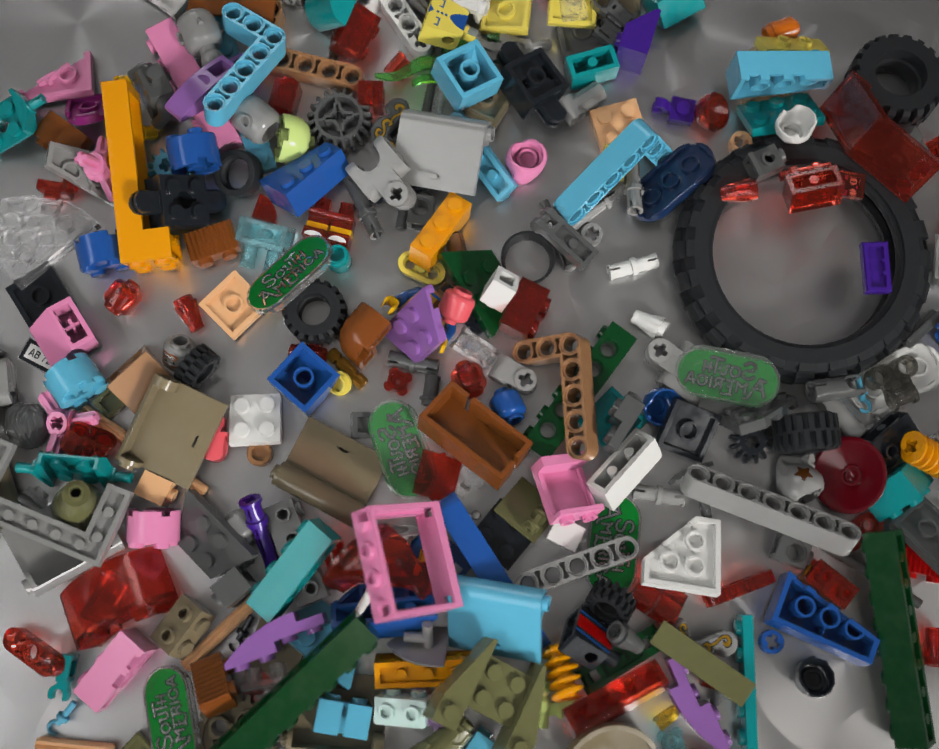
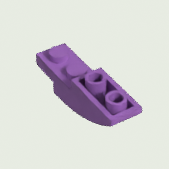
(189, 97)
(265, 641)
(699, 715)

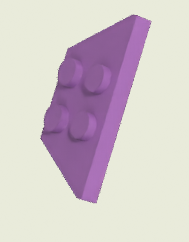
(418, 327)

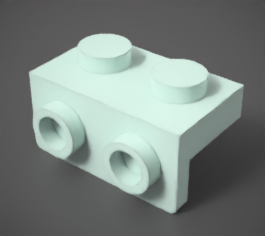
(401, 708)

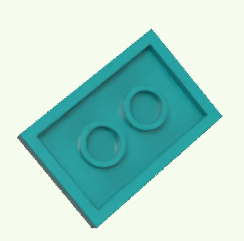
(761, 115)

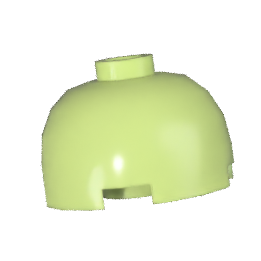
(293, 139)

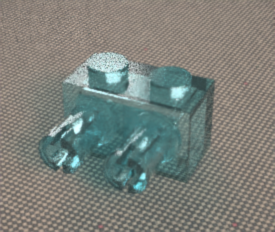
(260, 233)

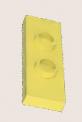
(784, 43)

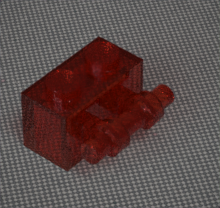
(811, 187)

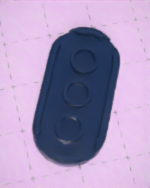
(675, 180)

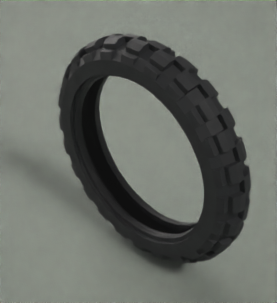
(799, 363)

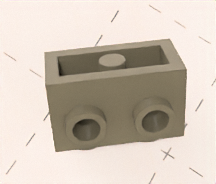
(182, 627)

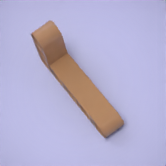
(319, 66)
(570, 386)

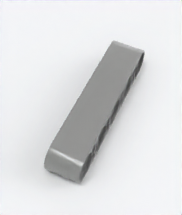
(588, 557)

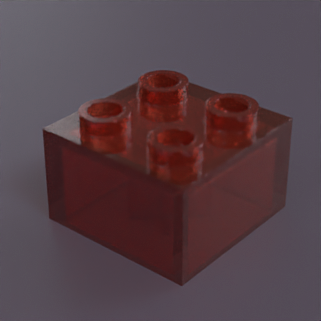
(523, 311)

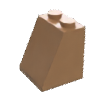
(134, 377)

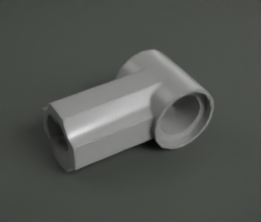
(581, 102)

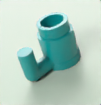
(341, 259)

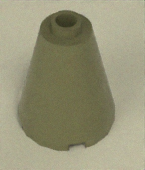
(76, 503)

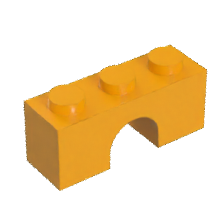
(431, 240)

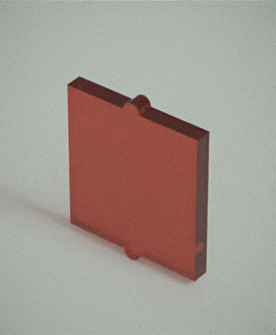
(436, 475)

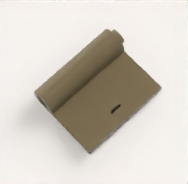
(325, 474)

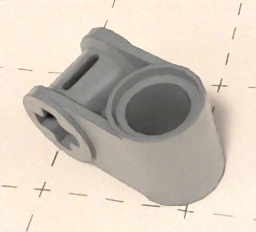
(509, 372)

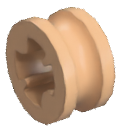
(736, 136)

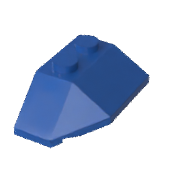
(403, 599)

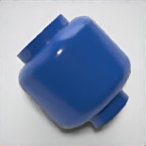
(508, 405)

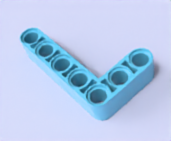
(265, 51)
(609, 168)

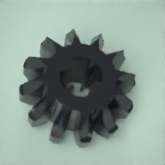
(753, 452)

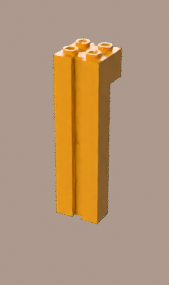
(137, 243)

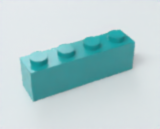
(293, 569)

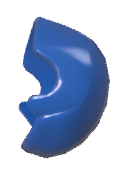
(657, 404)

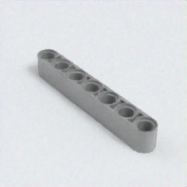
(770, 510)

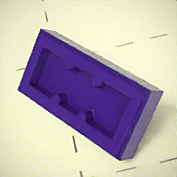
(875, 267)

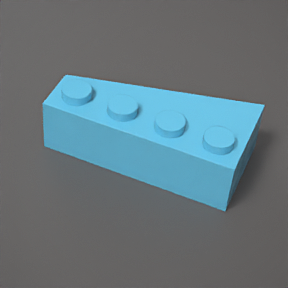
(777, 72)

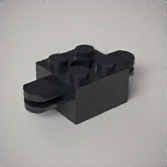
(542, 78)
(177, 201)

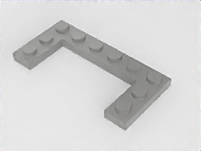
(86, 545)

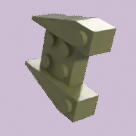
(494, 692)

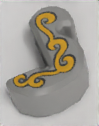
(721, 640)

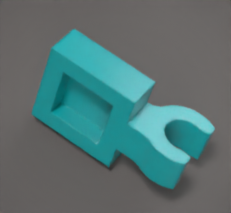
(66, 677)

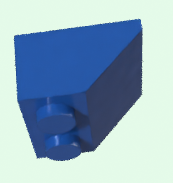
(304, 379)

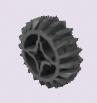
(336, 101)

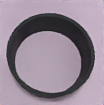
(532, 236)

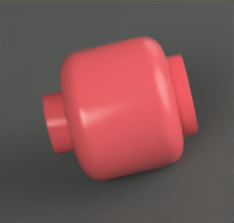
(456, 305)

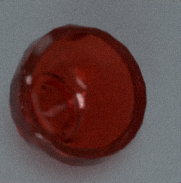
(712, 112)

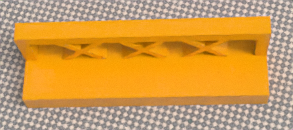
(394, 672)

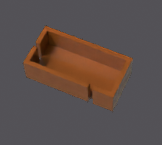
(474, 436)

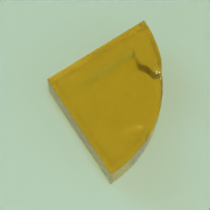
(666, 717)

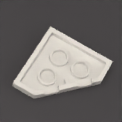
(687, 560)

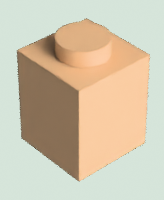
(156, 489)

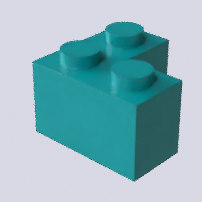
(903, 487)

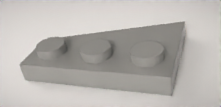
(61, 162)

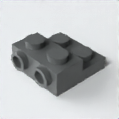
(623, 416)

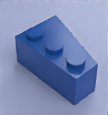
(306, 178)

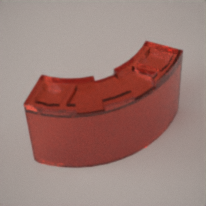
(120, 590)

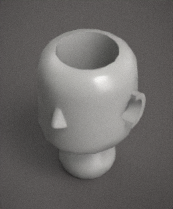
(200, 34)
(256, 120)

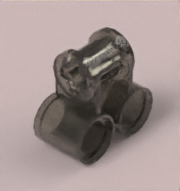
(895, 382)

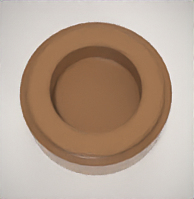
(260, 455)

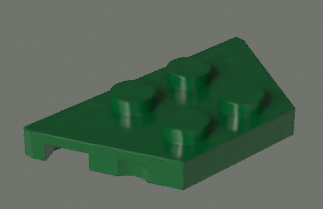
(472, 272)

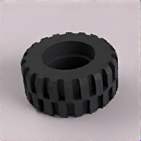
(909, 61)

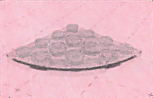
(38, 234)

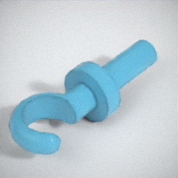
(859, 385)
(62, 717)

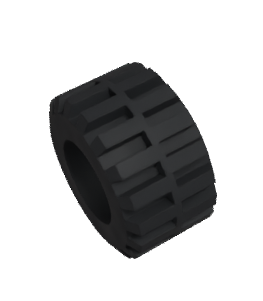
(321, 332)
(806, 432)

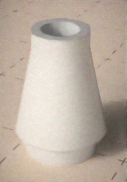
(651, 324)

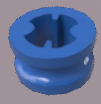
(779, 640)

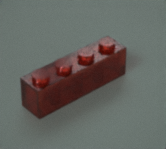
(615, 698)

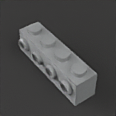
(283, 523)

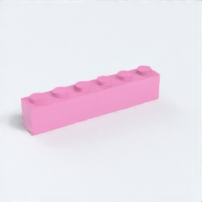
(181, 67)

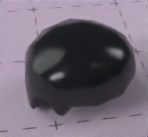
(814, 677)

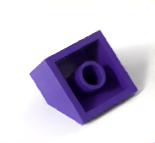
(634, 42)

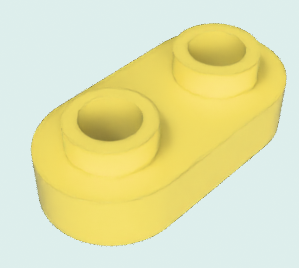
(420, 274)

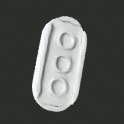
(924, 380)

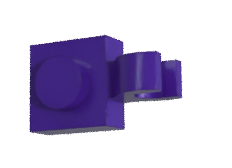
(678, 109)

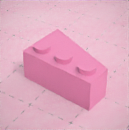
(114, 668)

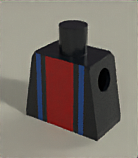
(586, 640)

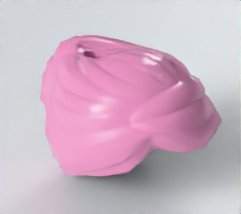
(526, 160)

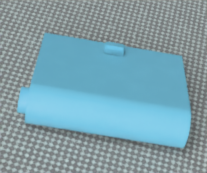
(499, 612)

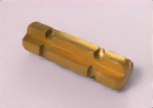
(345, 365)

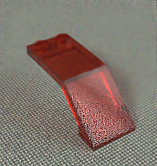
(876, 139)

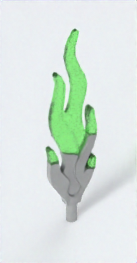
(491, 46)

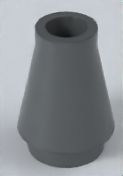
(624, 637)

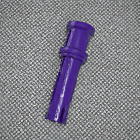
(257, 522)

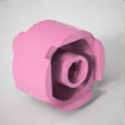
(153, 526)

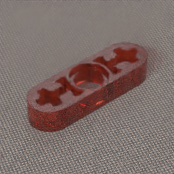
(741, 587)
(44, 652)

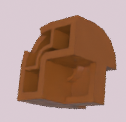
(362, 334)

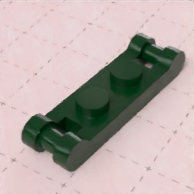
(627, 662)

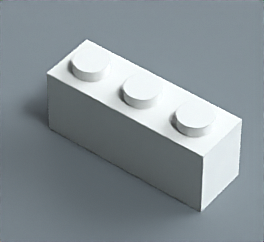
(624, 469)

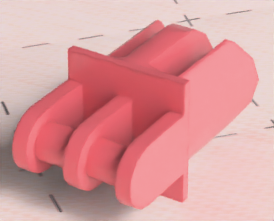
(219, 445)

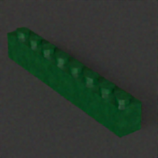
(899, 639)
(302, 686)

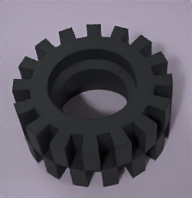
(197, 366)
(610, 602)

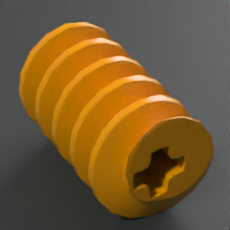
(921, 452)
(561, 674)

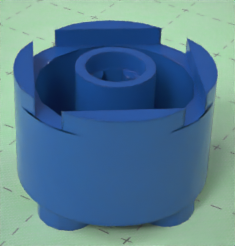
(193, 152)
(98, 253)

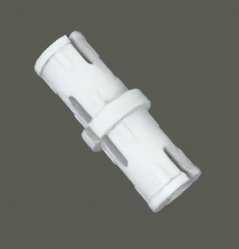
(633, 266)

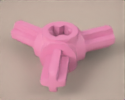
(97, 166)
(60, 420)

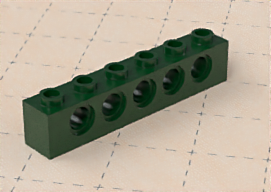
(621, 343)

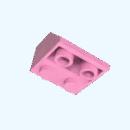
(63, 332)

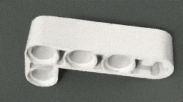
(400, 20)

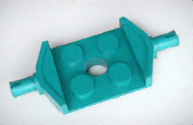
(21, 118)
(73, 467)

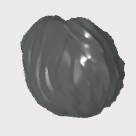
(26, 425)

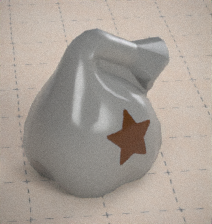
(798, 478)

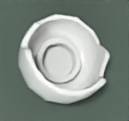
(796, 124)

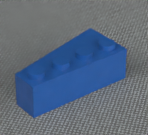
(812, 619)

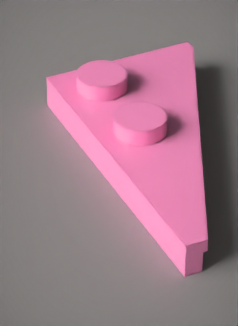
(67, 82)

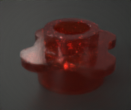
(404, 378)

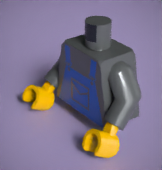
(154, 92)

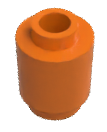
(785, 26)

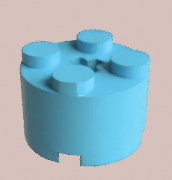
(74, 381)

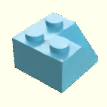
(466, 75)

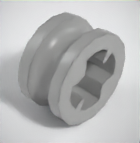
(595, 229)

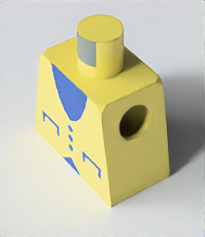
(446, 25)

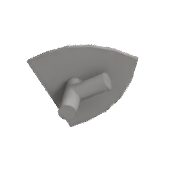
(422, 647)

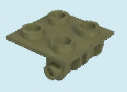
(524, 510)

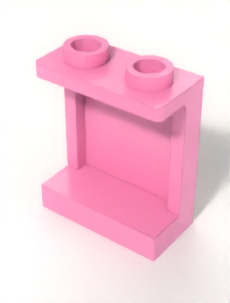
(564, 490)

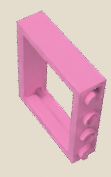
(436, 553)

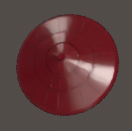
(851, 475)

